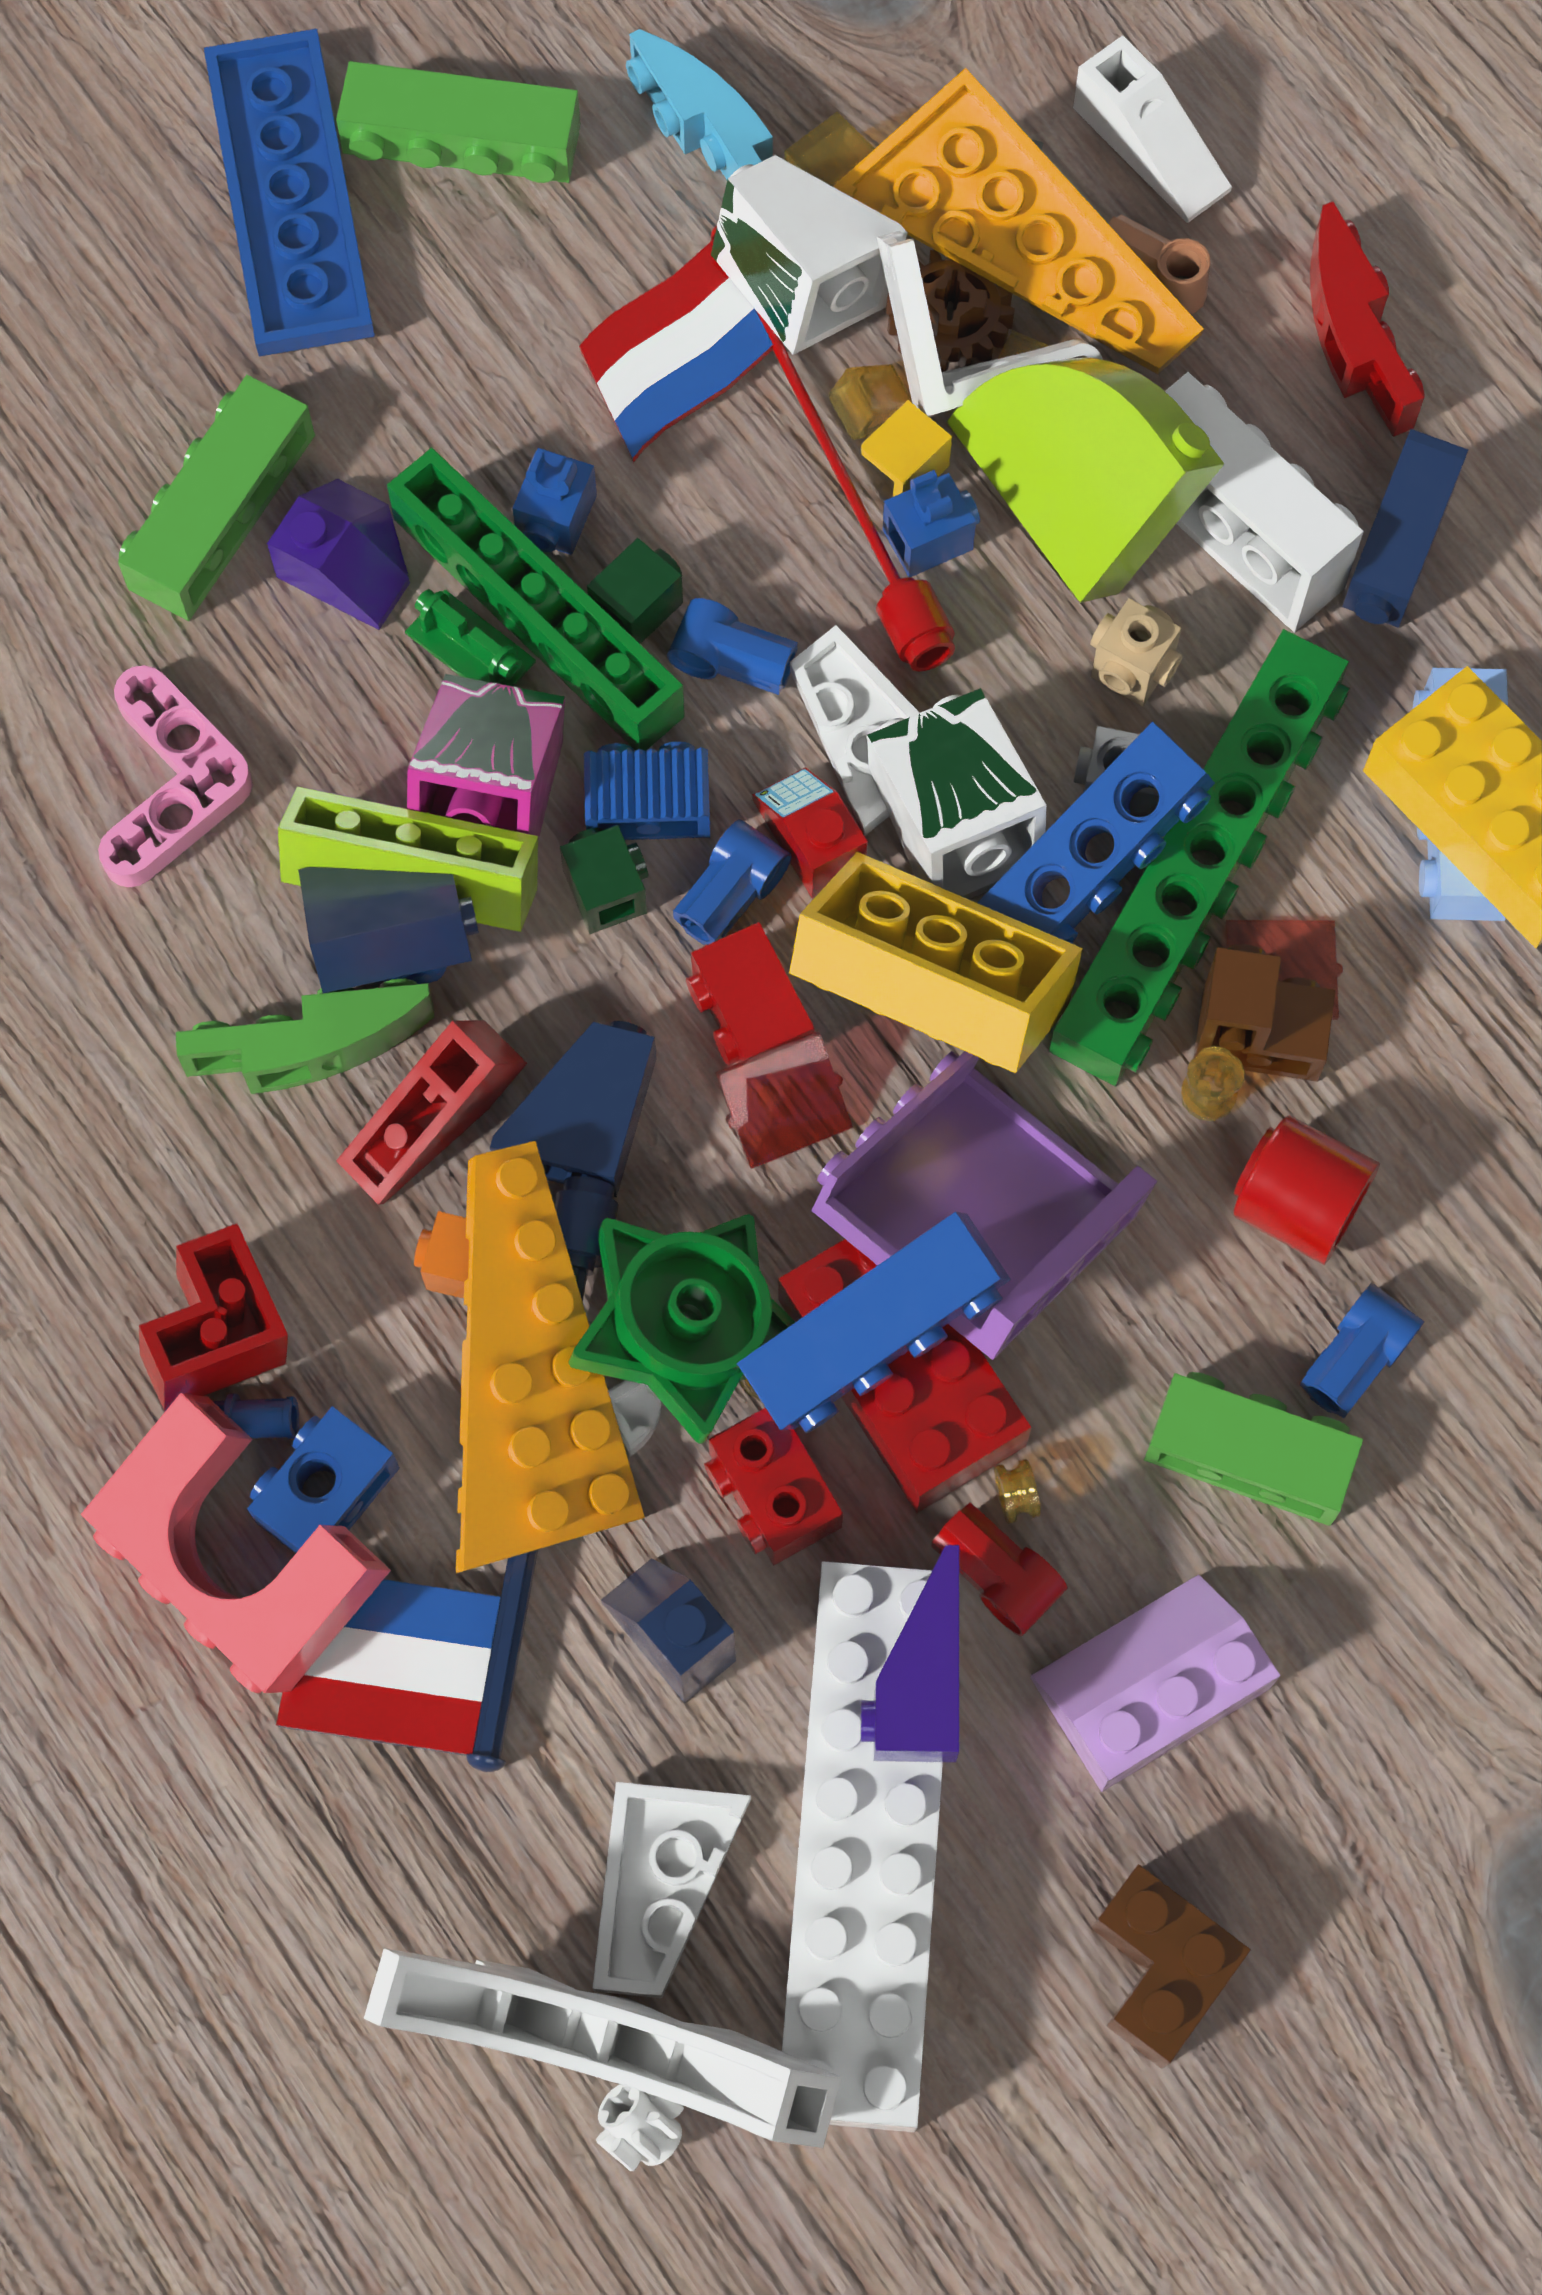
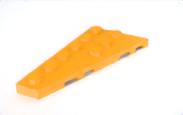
(997, 205)
(533, 1430)

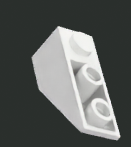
(1148, 128)

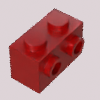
(774, 1486)

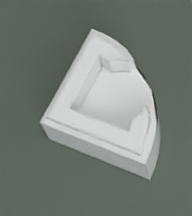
(636, 1413)

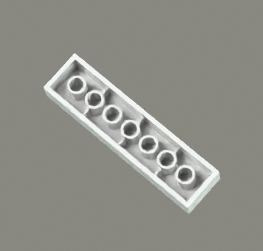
(862, 1866)

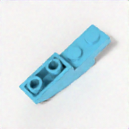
(697, 105)

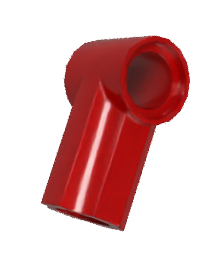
(1011, 1580)

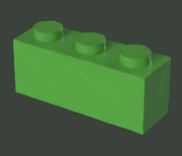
(1254, 1447)

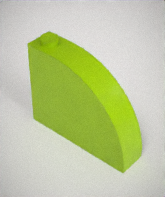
(1087, 463)

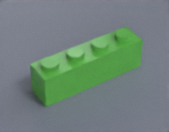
(458, 122)
(216, 497)

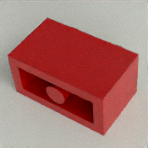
(746, 995)

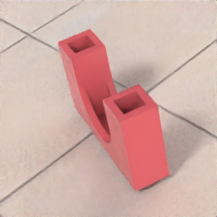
(151, 1520)

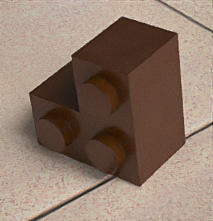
(1265, 1021)
(1184, 1961)

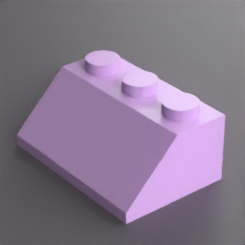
(1155, 1680)

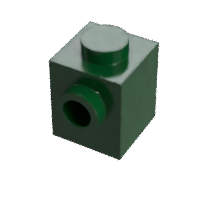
(639, 589)
(605, 877)

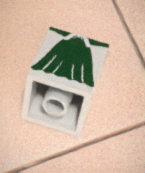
(801, 251)
(956, 793)

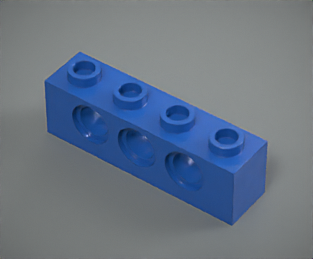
(1104, 807)

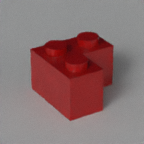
(225, 1331)

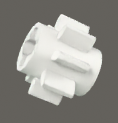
(638, 2127)

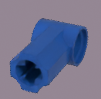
(716, 643)
(740, 869)
(1368, 1339)

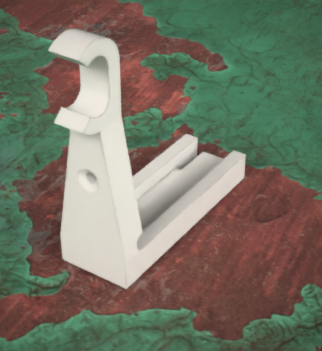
(928, 386)

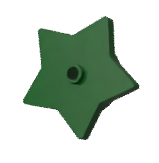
(645, 1327)

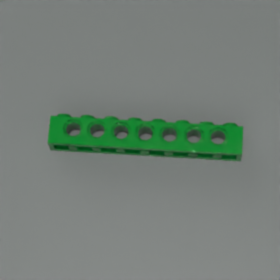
(1291, 674)

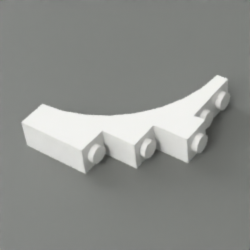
(608, 2039)

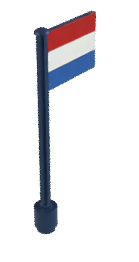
(432, 1660)

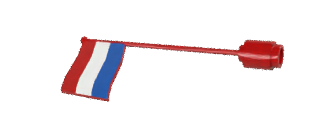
(692, 345)

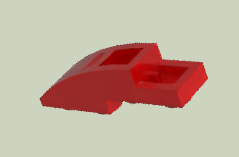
(1347, 313)

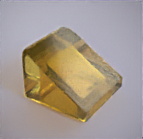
(867, 398)

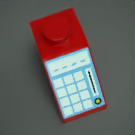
(812, 826)

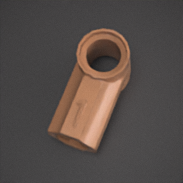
(1169, 260)

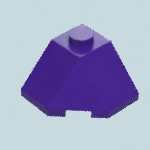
(342, 551)

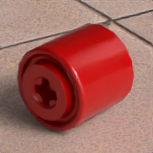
(1303, 1188)

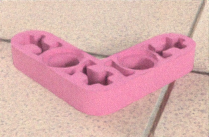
(192, 769)

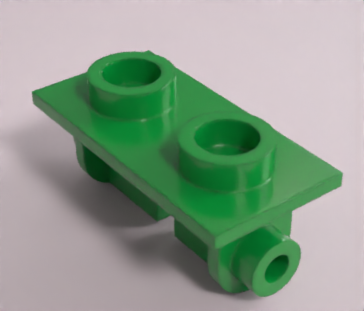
(466, 640)

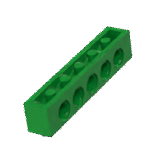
(536, 601)

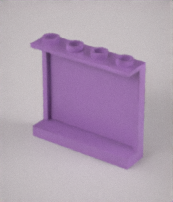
(985, 1156)

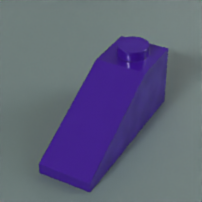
(918, 1686)

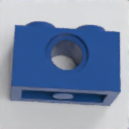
(327, 1445)

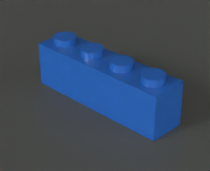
(874, 1323)

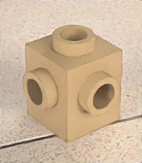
(1136, 651)

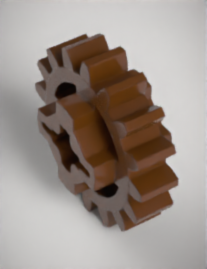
(979, 312)

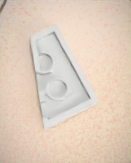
(847, 703)
(657, 1878)

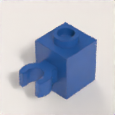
(555, 501)
(930, 522)

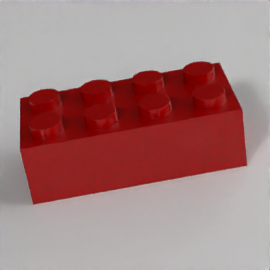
(938, 1413)

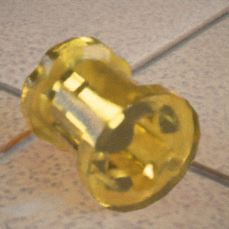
(1197, 1093)

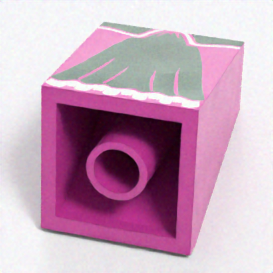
(487, 755)

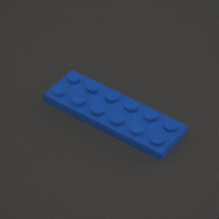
(288, 193)

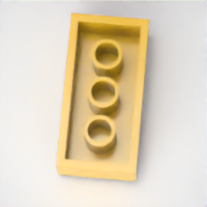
(1475, 790)
(935, 961)

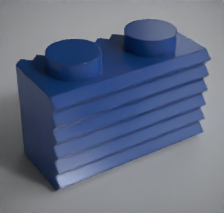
(648, 791)

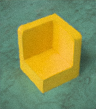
(908, 447)

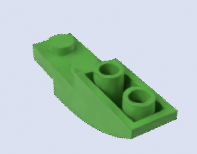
(333, 1037)

